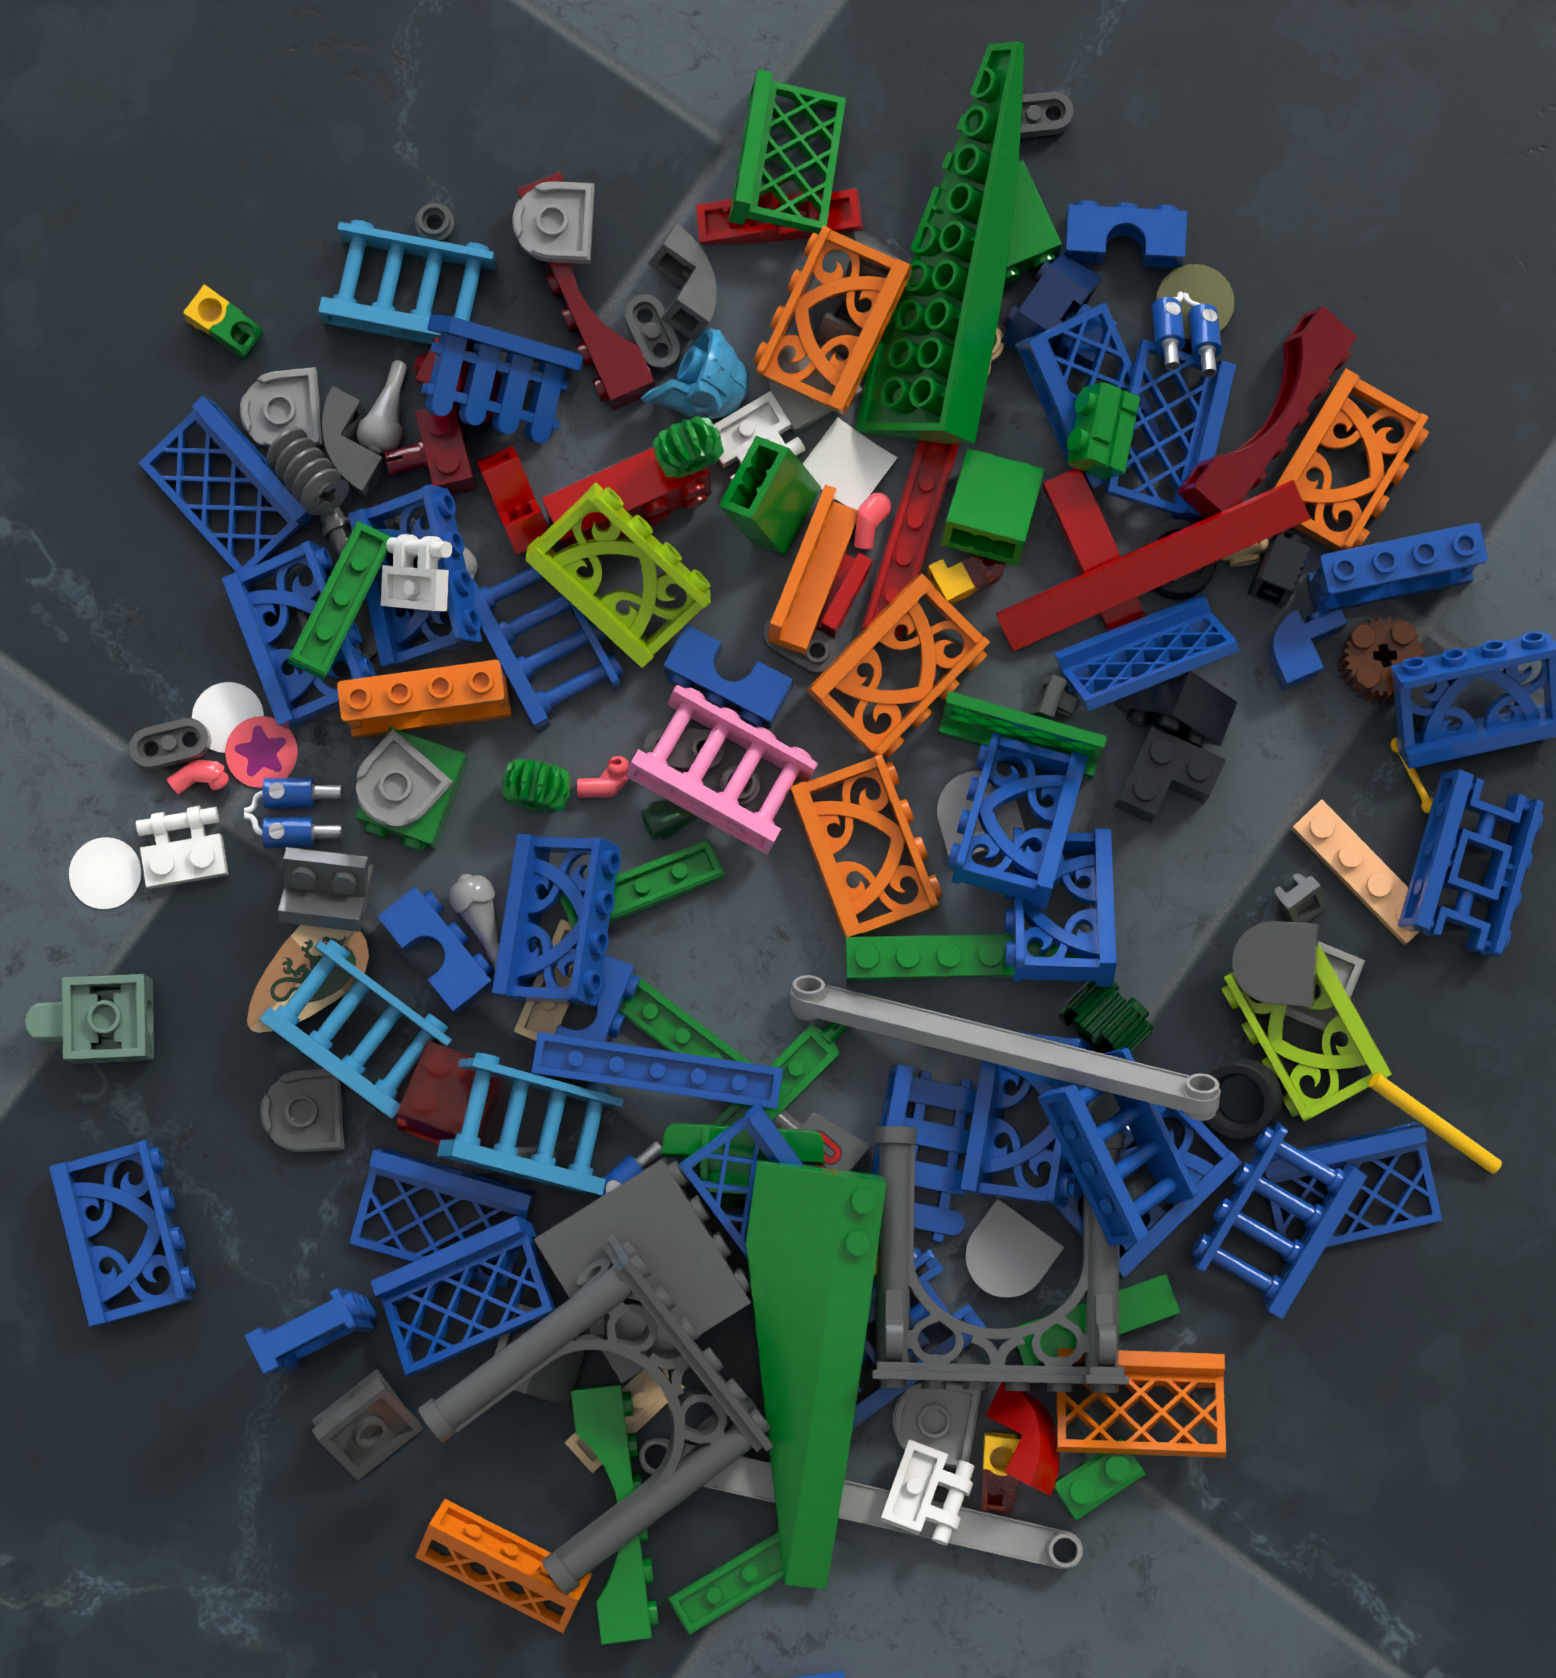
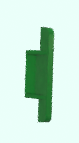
(686, 1138)

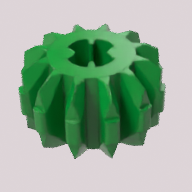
(688, 447)
(536, 785)

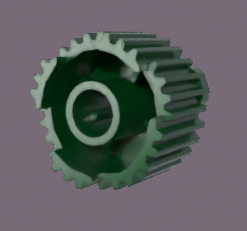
(1107, 1018)

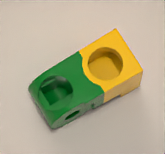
(222, 321)

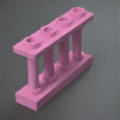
(722, 807)

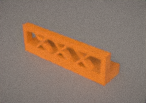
(813, 573)
(505, 1559)

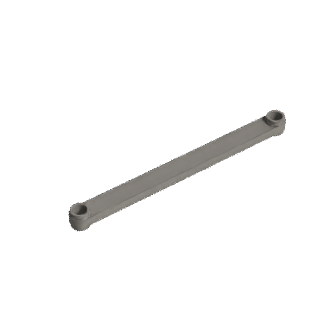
(1194, 1094)
(866, 1504)

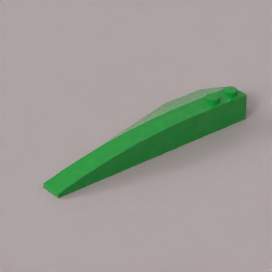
(941, 337)
(811, 1294)

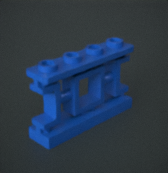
(1442, 856)
(884, 1395)

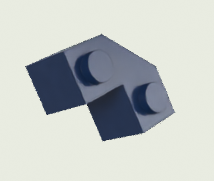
(1054, 299)

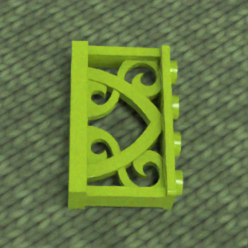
(628, 628)
(1358, 1051)

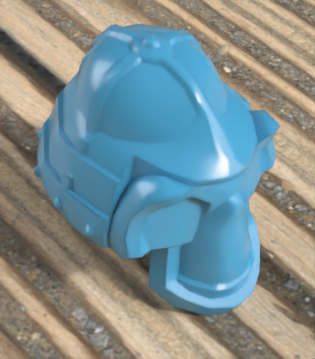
(708, 381)

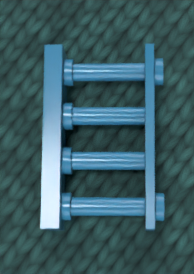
(381, 316)
(318, 1043)
(503, 1156)

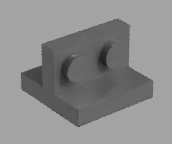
(325, 889)
(365, 1425)

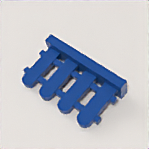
(481, 373)
(954, 1139)

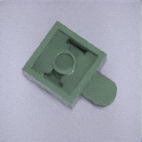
(99, 1019)

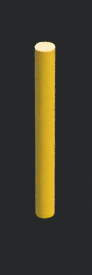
(1435, 1123)

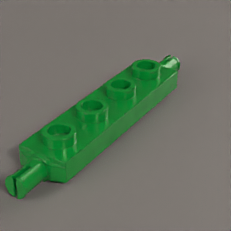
(801, 1066)

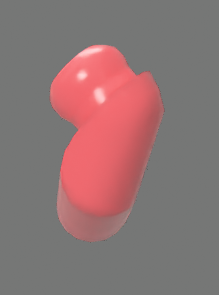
(869, 516)
(199, 771)
(609, 782)

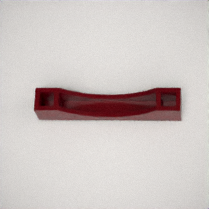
(1310, 356)
(617, 362)

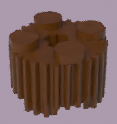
(1390, 638)

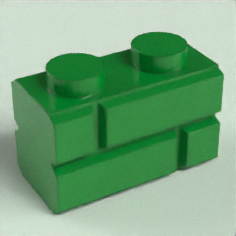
(1102, 430)
(1096, 1481)

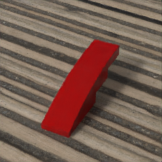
(714, 228)
(1087, 536)

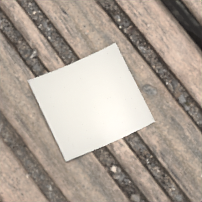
(848, 463)

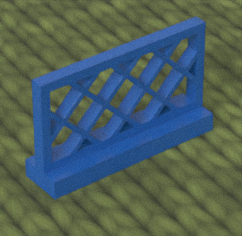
(1052, 386)
(1203, 431)
(252, 465)
(1131, 647)
(765, 1137)
(1356, 1151)
(441, 1180)
(450, 1263)

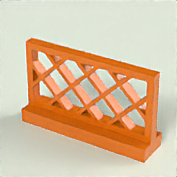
(1151, 1370)

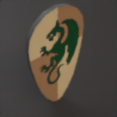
(294, 964)

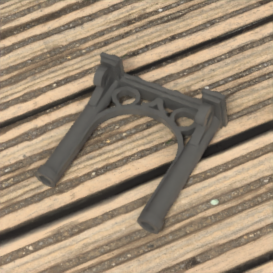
(898, 1275)
(720, 1437)

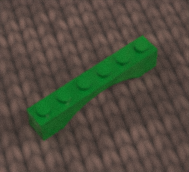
(931, 957)
(601, 1424)

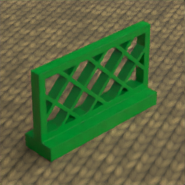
(754, 157)
(976, 720)

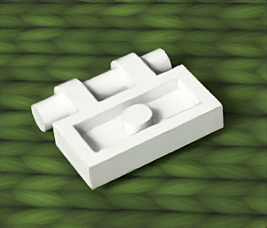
(759, 418)
(419, 586)
(186, 859)
(914, 1489)

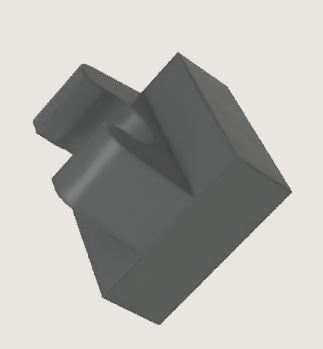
(1052, 699)
(1302, 901)

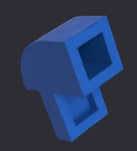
(1292, 646)

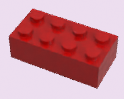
(640, 486)

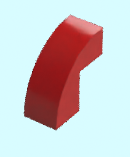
(513, 498)
(1036, 1455)

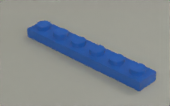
(657, 1070)

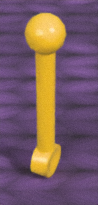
(1426, 801)

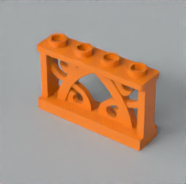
(845, 374)
(1343, 411)
(843, 670)
(425, 699)
(850, 901)

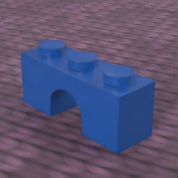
(1157, 230)
(755, 697)
(416, 920)
(617, 985)

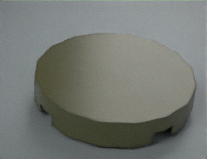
(1203, 286)

